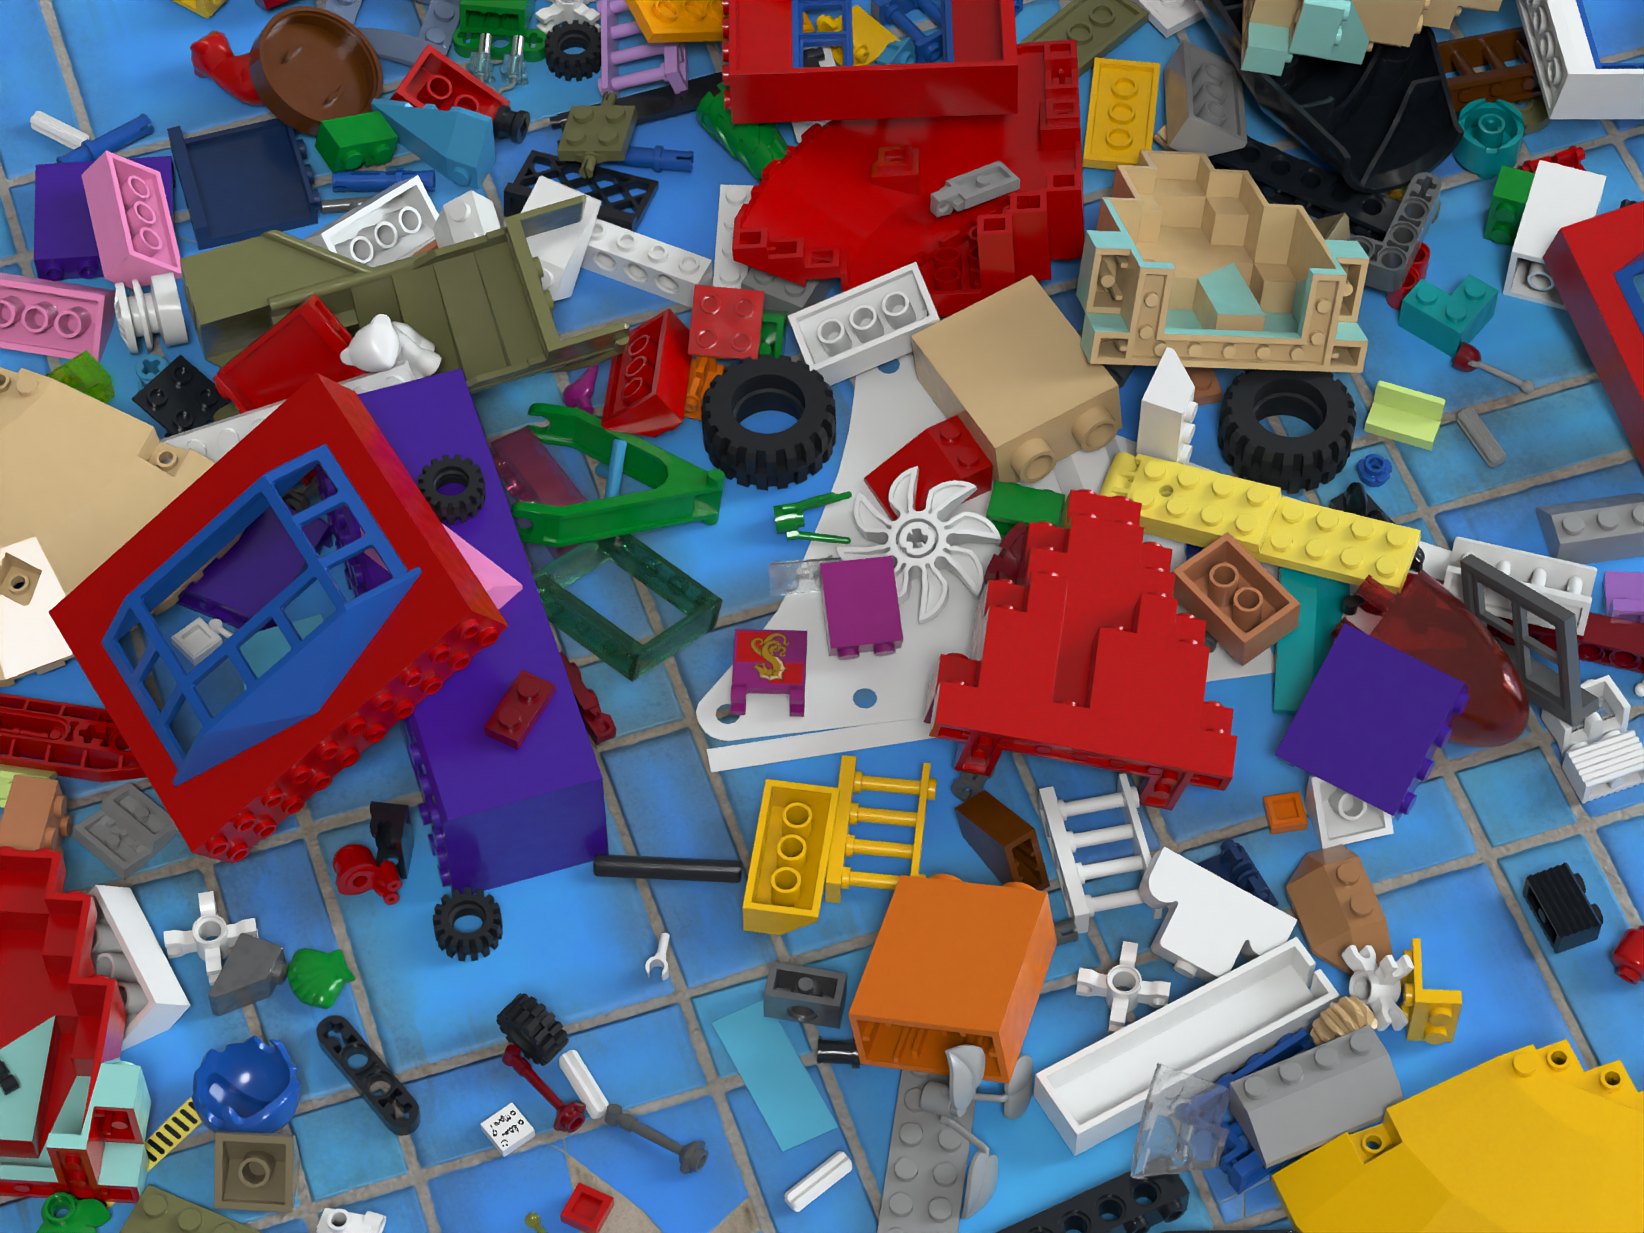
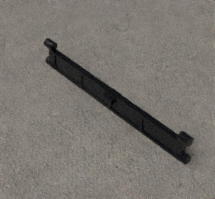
(664, 102)

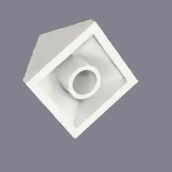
(1341, 816)

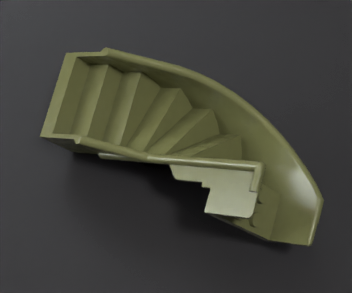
(470, 298)

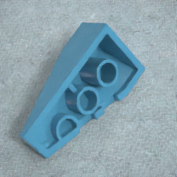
(451, 141)

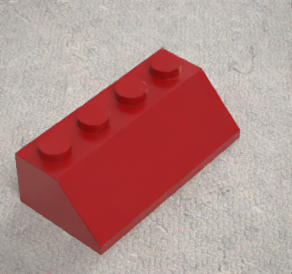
(649, 379)

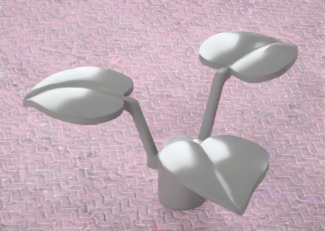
(951, 1100)

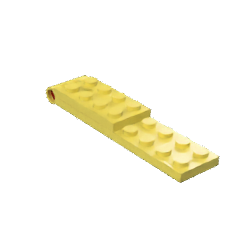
(1276, 530)

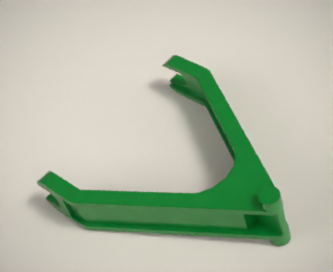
(678, 496)

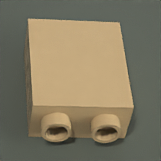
(1018, 381)

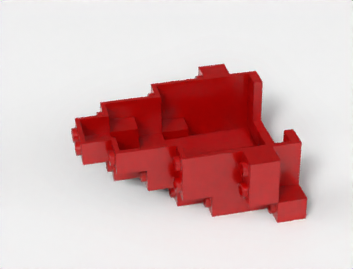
(1087, 661)

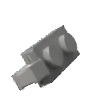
(973, 188)

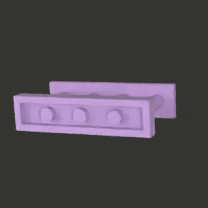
(672, 70)

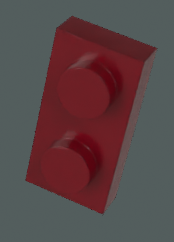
(519, 709)

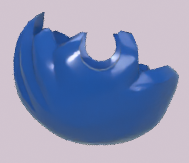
(246, 1087)

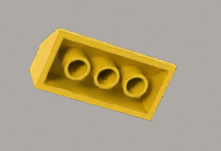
(789, 857)

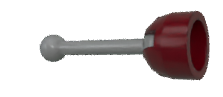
(1469, 359)

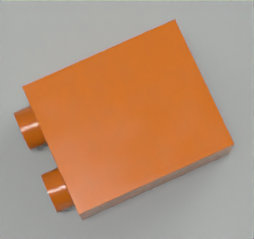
(952, 972)

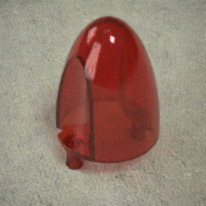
(1448, 636)

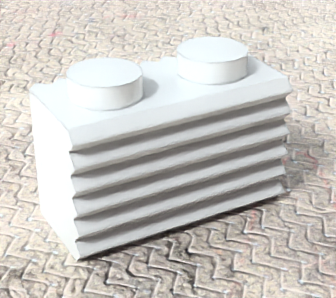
(1605, 765)

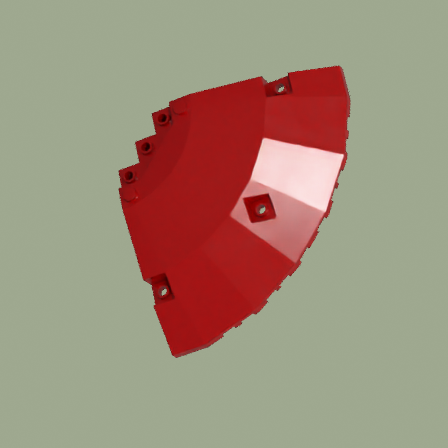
(860, 193)

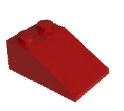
(446, 84)
(942, 455)

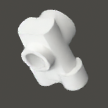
(350, 1222)

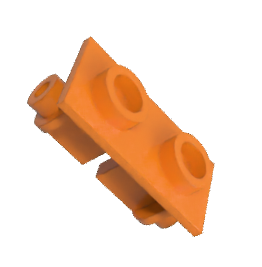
(701, 374)

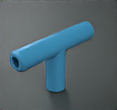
(614, 470)

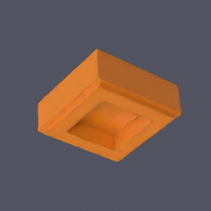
(1285, 813)

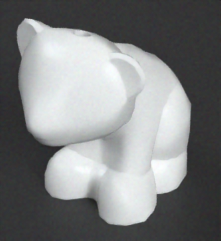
(386, 343)

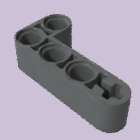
(1394, 256)

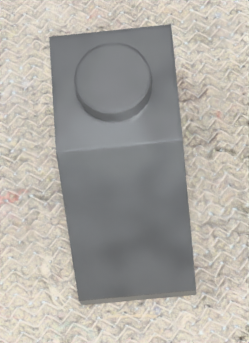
(248, 975)

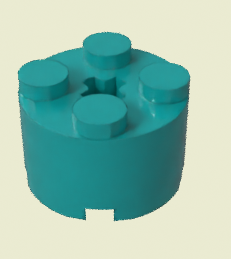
(1490, 137)

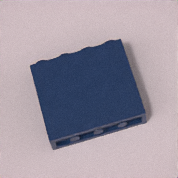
(244, 182)

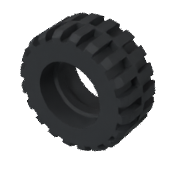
(769, 386)
(1278, 459)

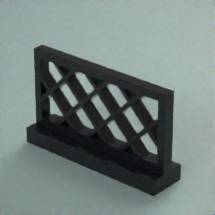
(517, 193)

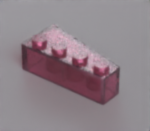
(534, 475)

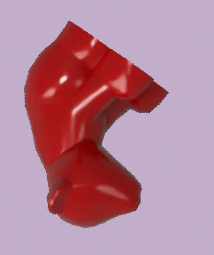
(215, 59)

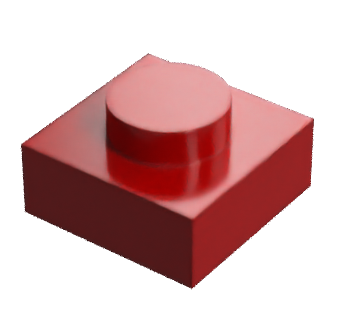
(587, 1209)

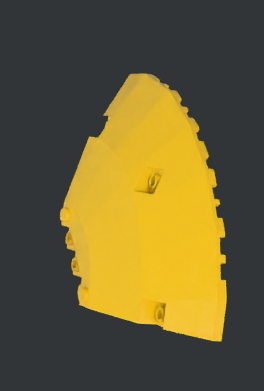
(1486, 1152)

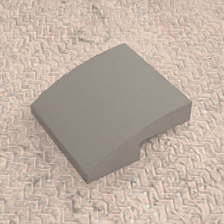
(126, 830)

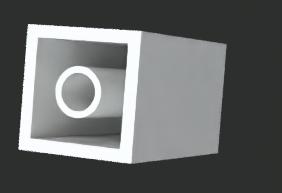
(1555, 200)

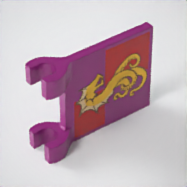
(769, 665)

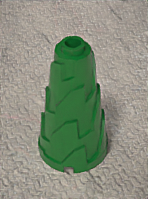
(750, 143)

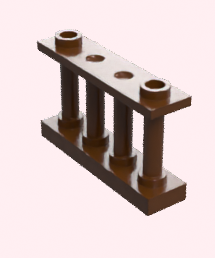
(1490, 49)

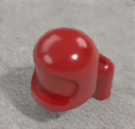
(359, 872)

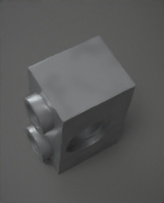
(805, 994)

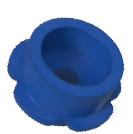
(1374, 477)

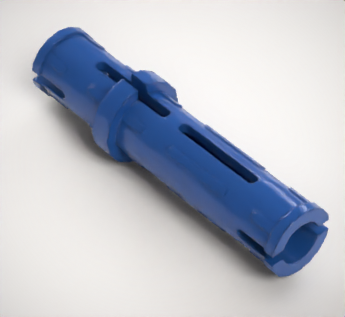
(110, 141)
(657, 158)
(379, 180)

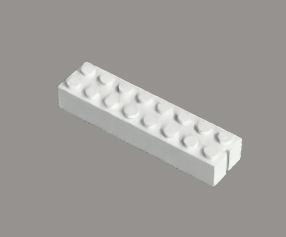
(1199, 1034)

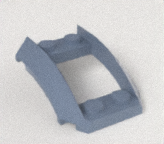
(436, 30)

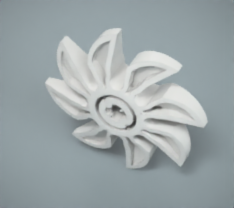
(925, 526)

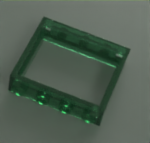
(600, 634)

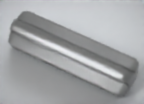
(1481, 437)

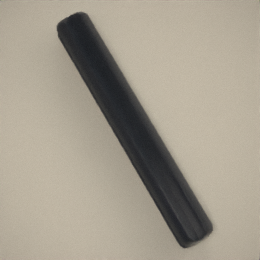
(667, 868)

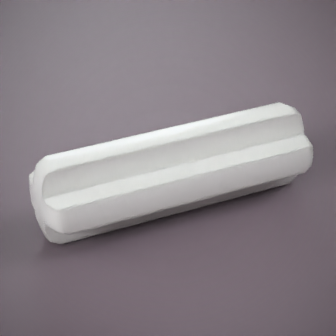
(57, 130)
(583, 1084)
(818, 1181)

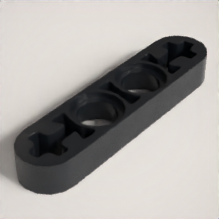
(363, 1078)

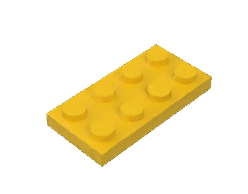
(1120, 112)

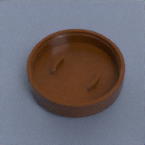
(314, 68)

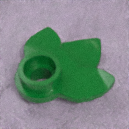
(82, 1217)

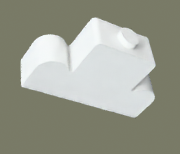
(1208, 918)

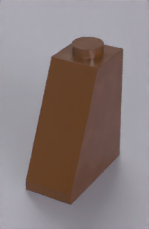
(1002, 841)

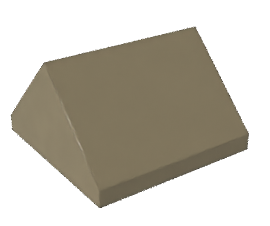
(255, 1171)

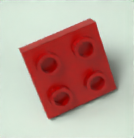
(726, 322)

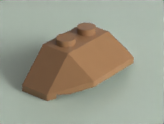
(1337, 906)

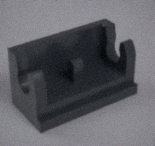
(393, 834)

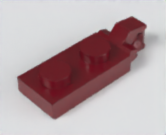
(598, 724)

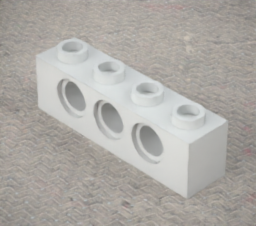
(646, 263)

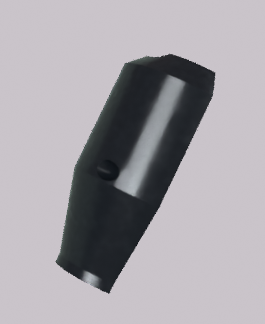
(1364, 120)

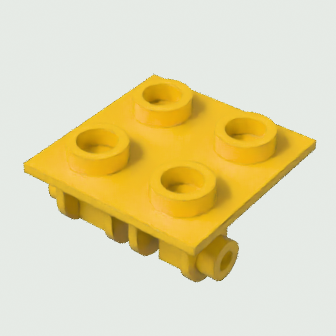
(868, 36)

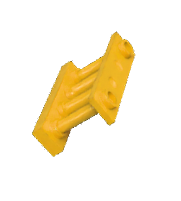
(850, 813)

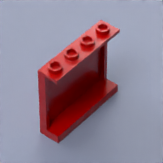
(286, 358)

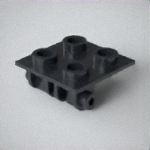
(180, 398)

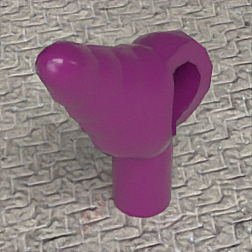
(582, 390)

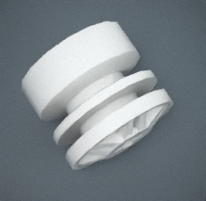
(150, 313)

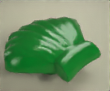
(318, 976)

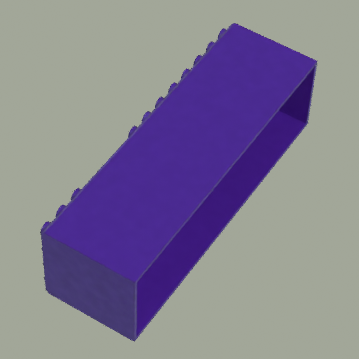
(490, 807)

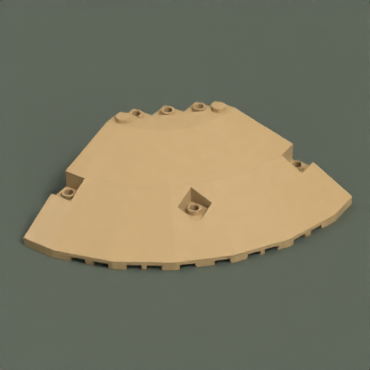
(71, 496)

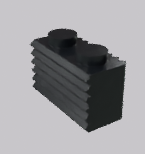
(1562, 907)

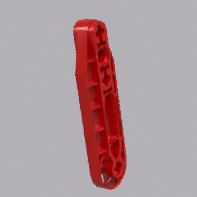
(35, 732)

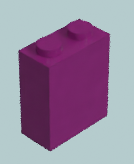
(860, 607)

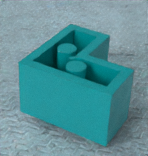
(1445, 318)

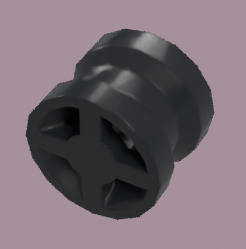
(511, 124)

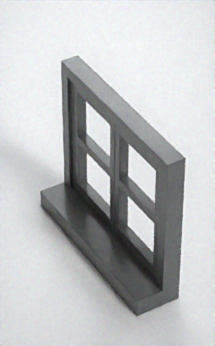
(1551, 691)

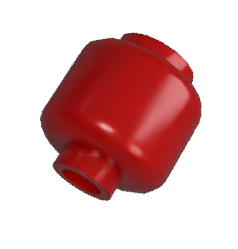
(1629, 955)

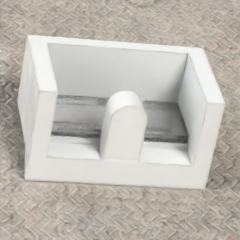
(1611, 716)

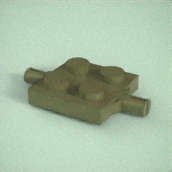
(597, 134)

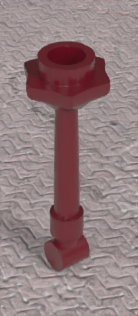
(569, 1115)

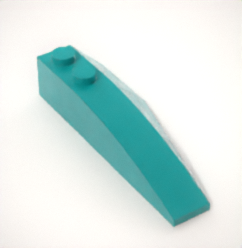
(1306, 647)

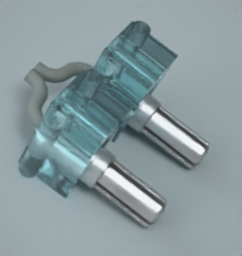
(513, 69)

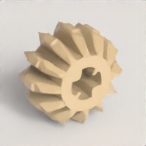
(1342, 1018)

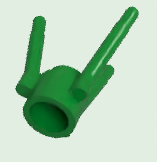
(790, 517)

